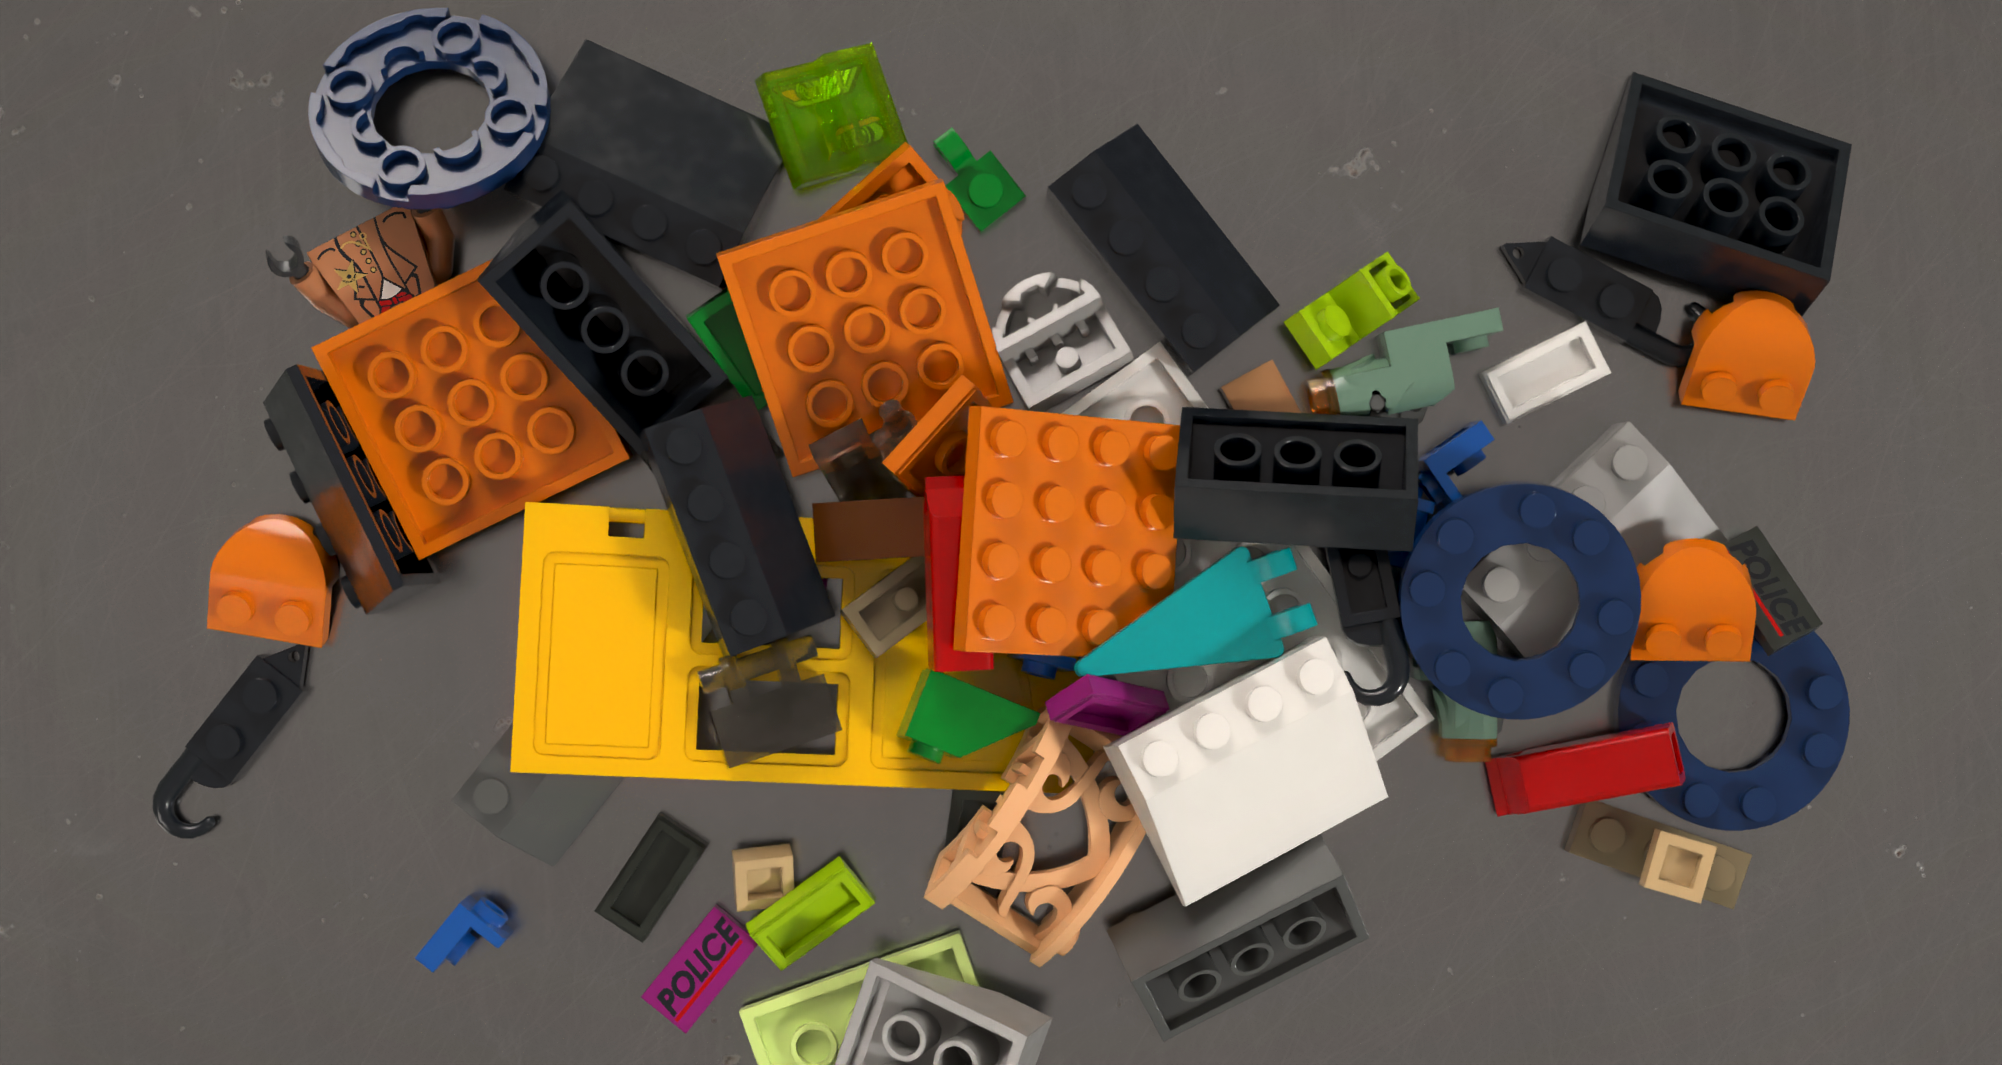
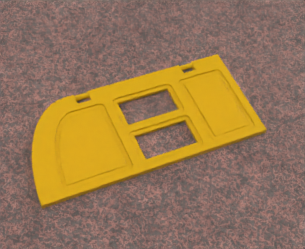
(617, 652)

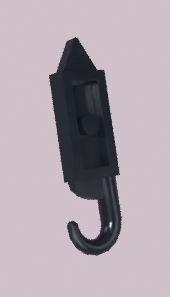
(1596, 295)
(1370, 616)
(233, 734)

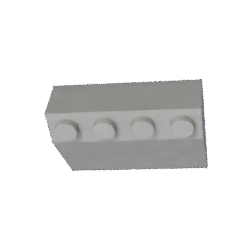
(1531, 591)
(936, 1020)

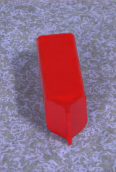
(942, 548)
(1586, 770)

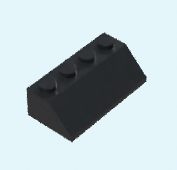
(1161, 248)
(600, 321)
(1296, 479)
(737, 525)

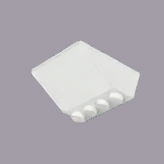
(1250, 769)

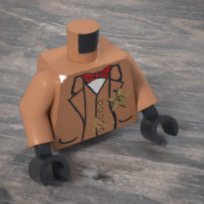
(372, 264)

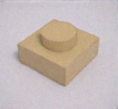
(1677, 865)
(761, 875)

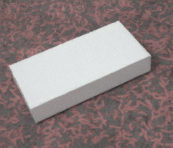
(1544, 373)

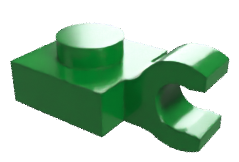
(981, 185)

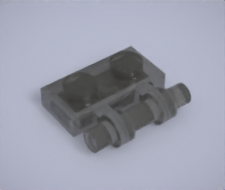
(854, 456)
(776, 718)

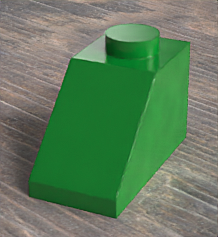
(958, 718)

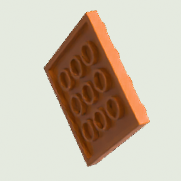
(862, 316)
(462, 413)
(1062, 530)

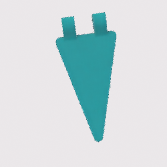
(1207, 621)

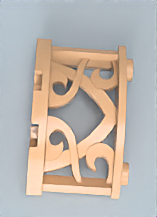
(974, 851)

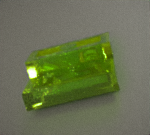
(831, 115)

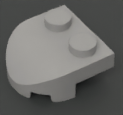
(1056, 339)

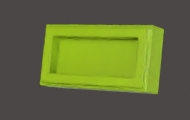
(810, 913)

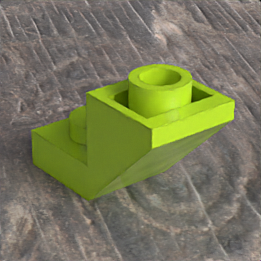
(1352, 310)

